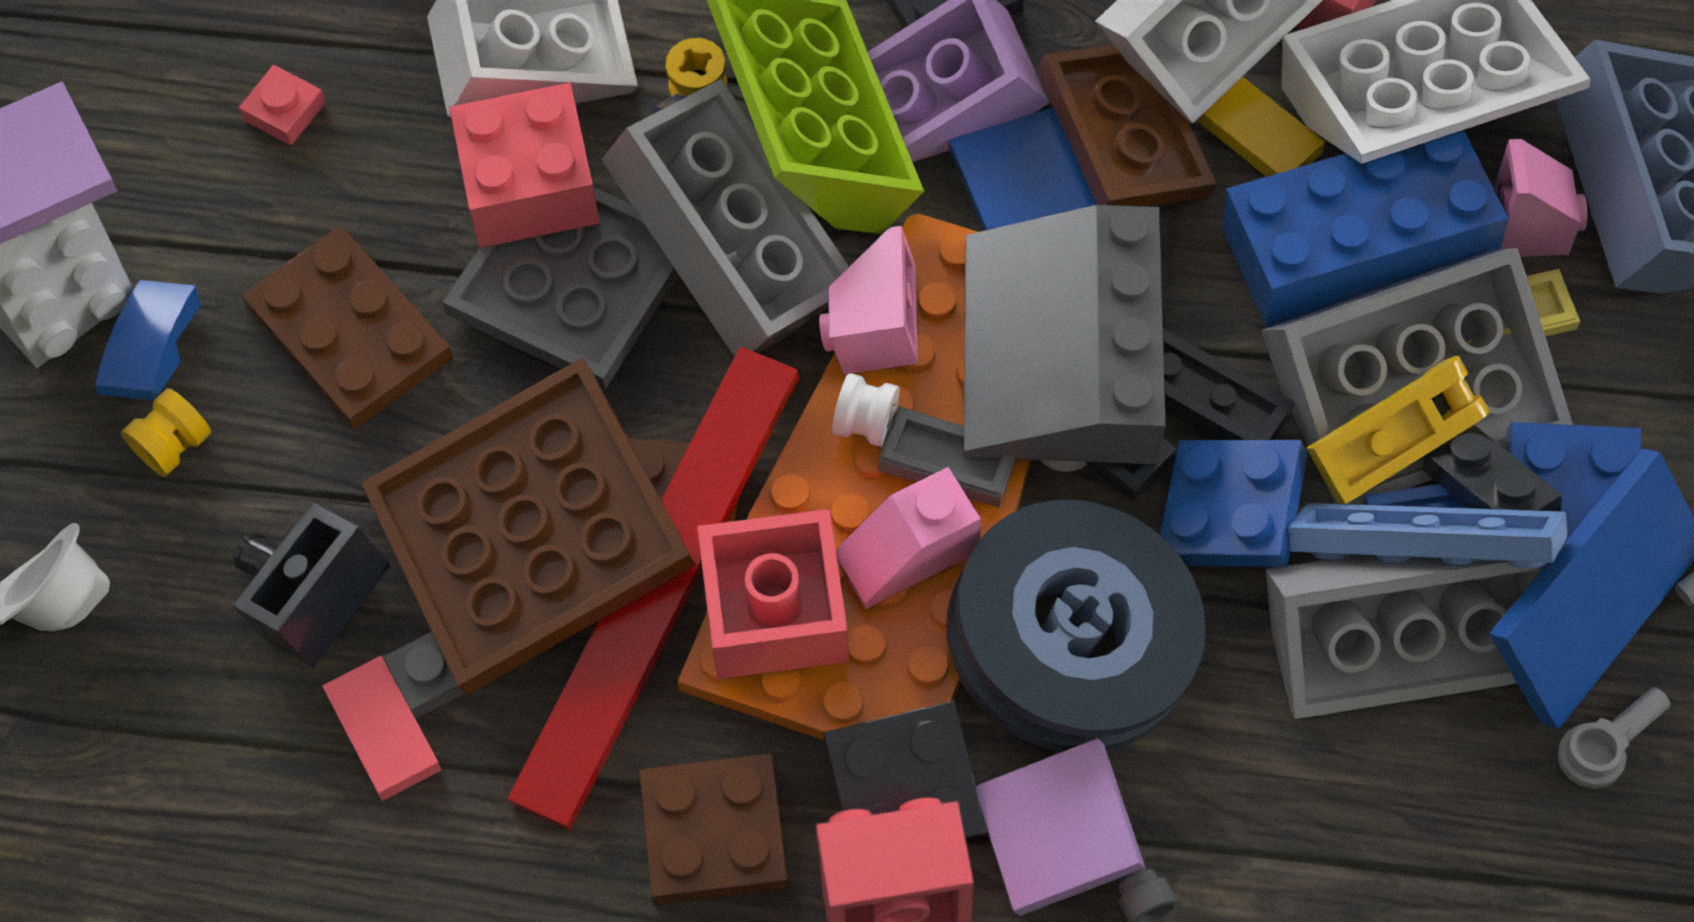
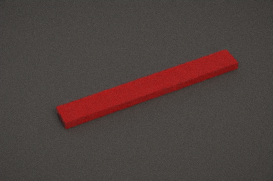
(631, 638)

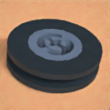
(1109, 574)

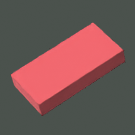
(381, 728)

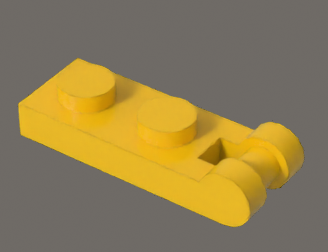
(1397, 431)

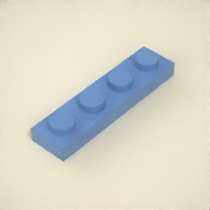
(1408, 532)

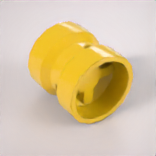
(166, 432)

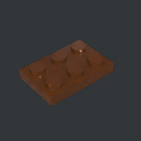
(1124, 131)
(347, 327)

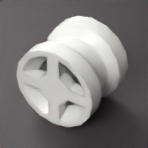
(865, 409)

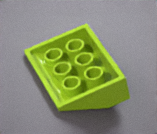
(819, 109)

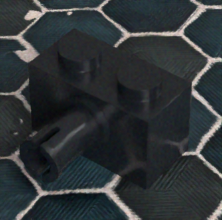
(308, 582)

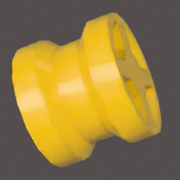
(690, 56)

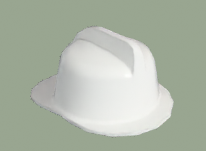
(54, 586)

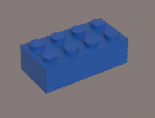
(1358, 227)

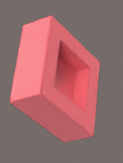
(282, 105)

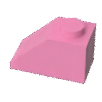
(1538, 201)
(874, 308)
(910, 538)

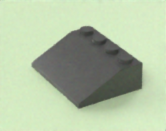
(1065, 338)

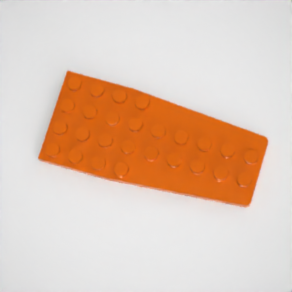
(900, 643)

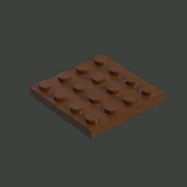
(526, 526)

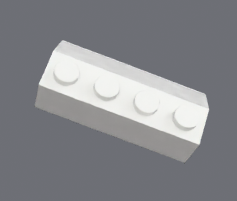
(1198, 46)

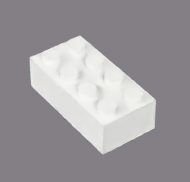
(59, 284)

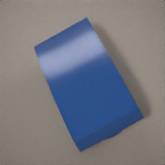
(142, 342)

